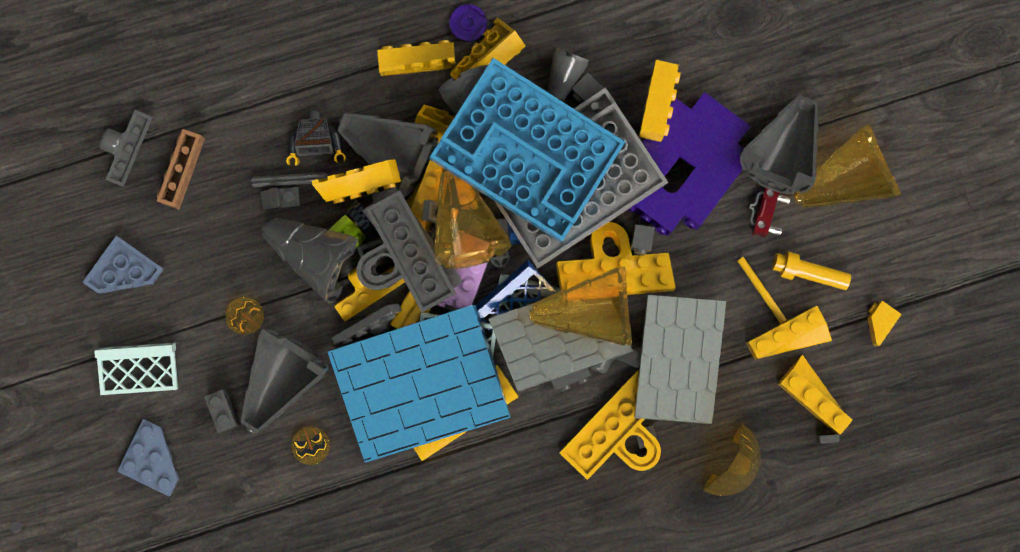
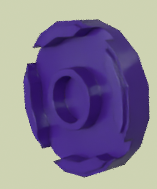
(468, 23)

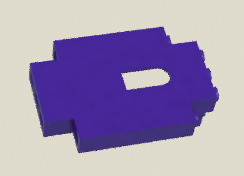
(707, 141)

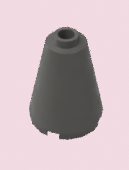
(565, 72)

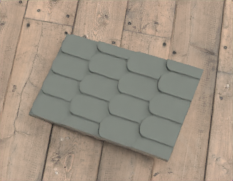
(545, 354)
(679, 359)

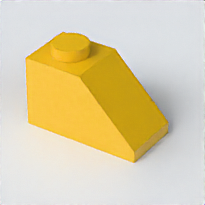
(881, 320)

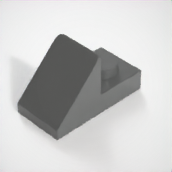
(280, 198)

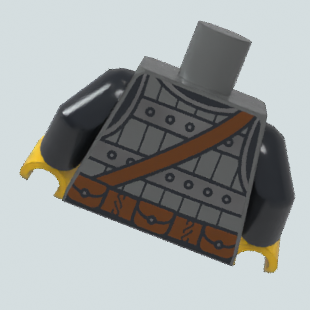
(314, 137)

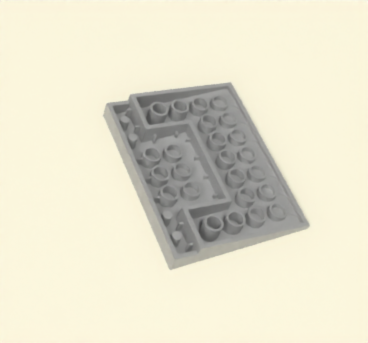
(626, 183)

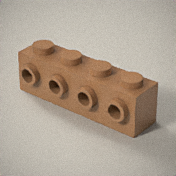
(180, 169)

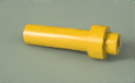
(791, 265)

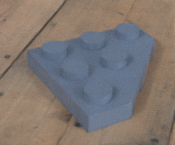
(122, 269)
(150, 459)

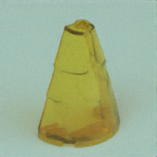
(852, 174)
(465, 226)
(589, 309)
(742, 469)

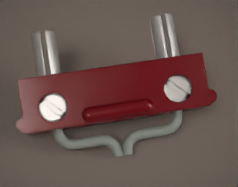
(765, 212)

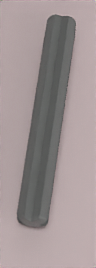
(289, 179)

